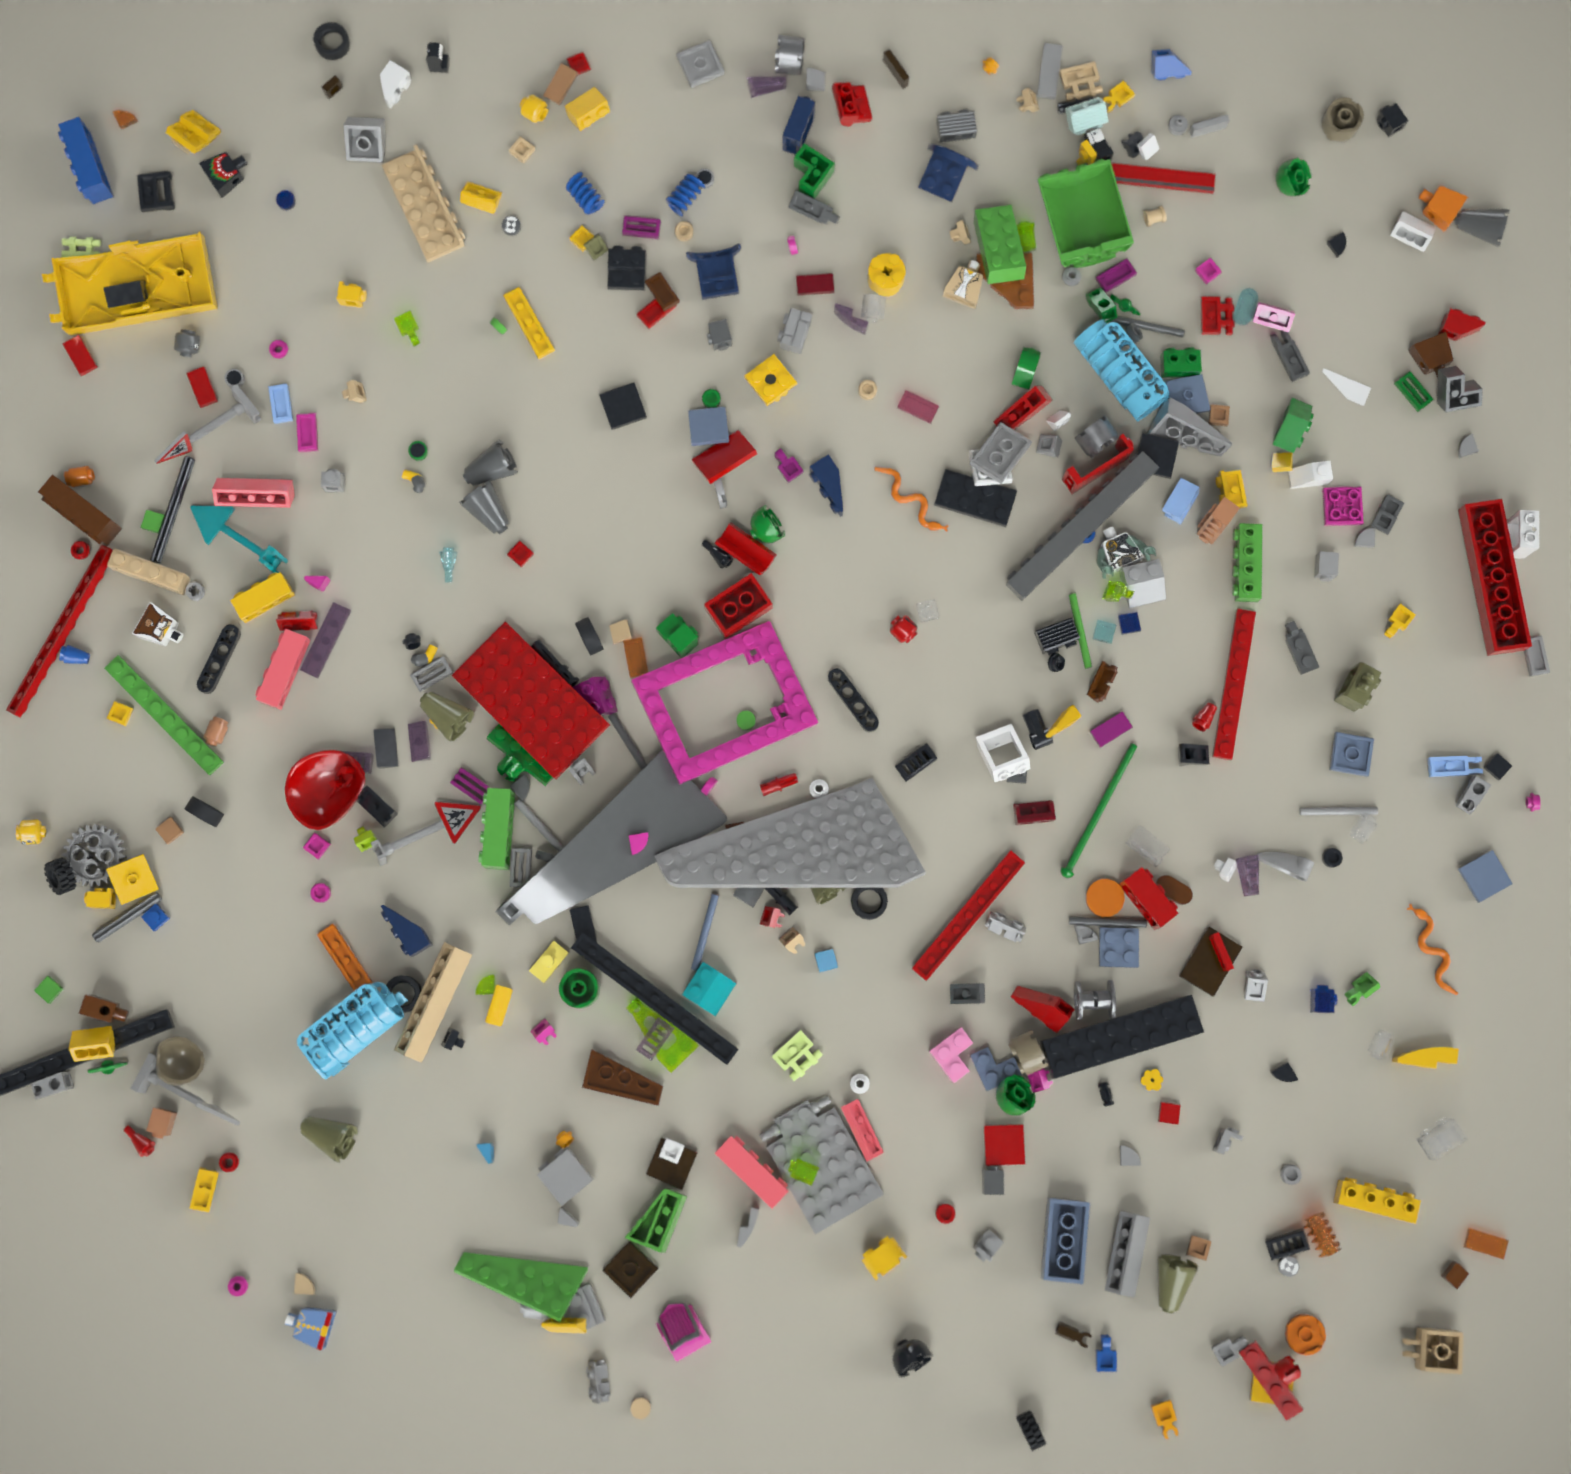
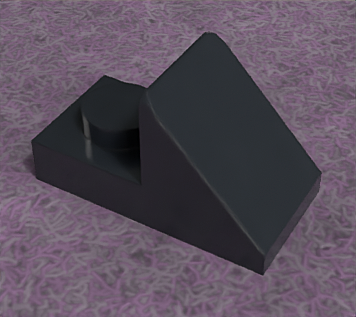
(1193, 754)

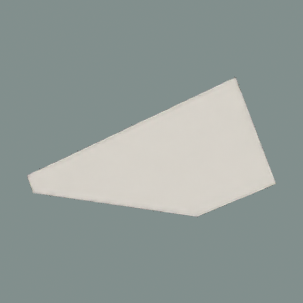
(1350, 389)

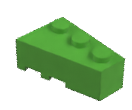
(659, 1221)

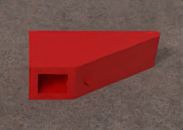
(1047, 1008)

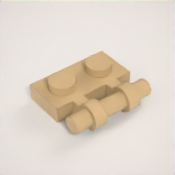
(1079, 76)

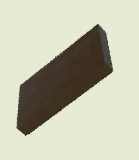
(1204, 967)

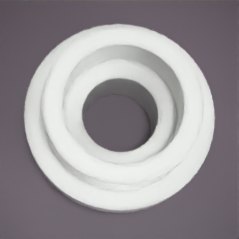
(814, 793)
(855, 1078)

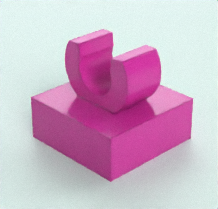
(542, 1031)
(1039, 1081)

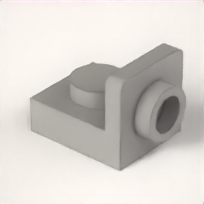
(1255, 985)
(1223, 1140)
(987, 1246)

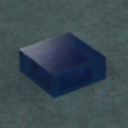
(1129, 623)

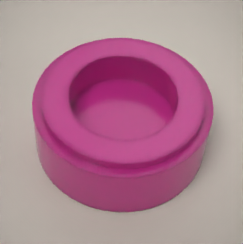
(792, 245)
(709, 785)
(320, 893)

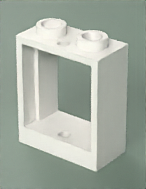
(1522, 537)
(996, 739)

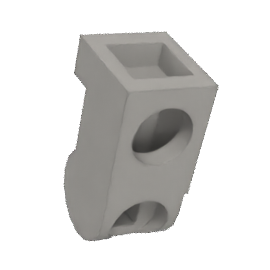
(1473, 794)
(52, 1085)

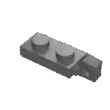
(812, 208)
(1300, 649)

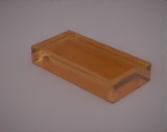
(635, 657)
(1486, 1243)

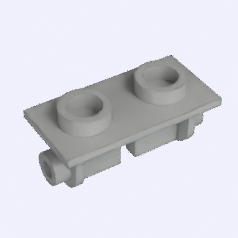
(999, 922)
(595, 1373)

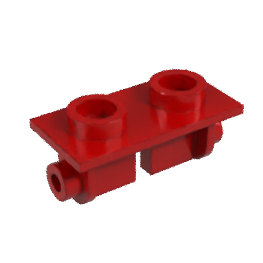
(289, 621)

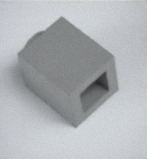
(1326, 565)

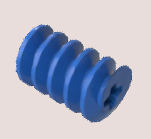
(684, 193)
(583, 195)

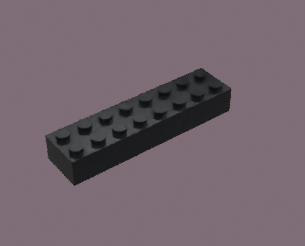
(1121, 1036)

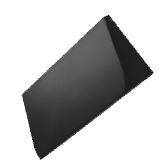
(385, 748)

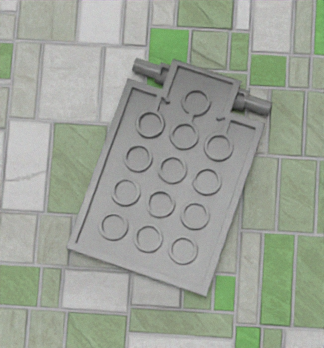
(843, 1176)

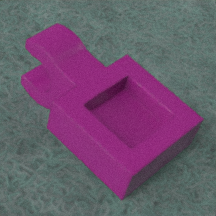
(789, 467)

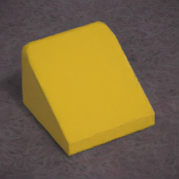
(1282, 462)

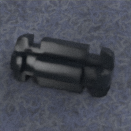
(1106, 1094)

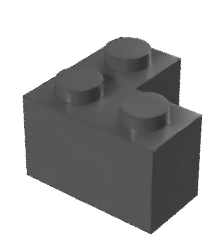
(1455, 392)

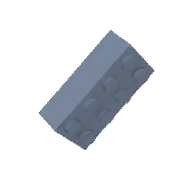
(1065, 1240)

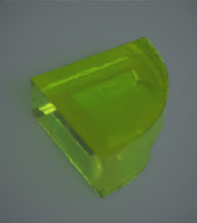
(486, 986)

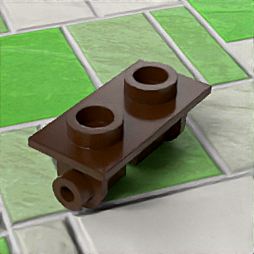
(1099, 687)

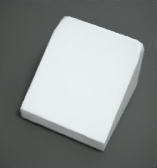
(1058, 419)

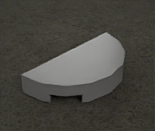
(720, 493)

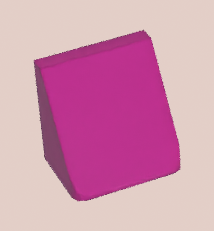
(318, 582)

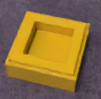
(580, 237)
(120, 713)

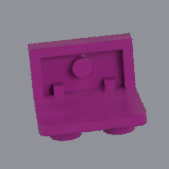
(598, 694)

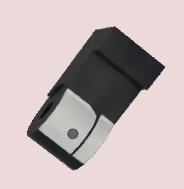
(436, 59)
(1099, 144)

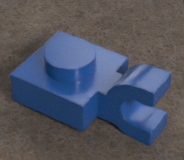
(1106, 1358)

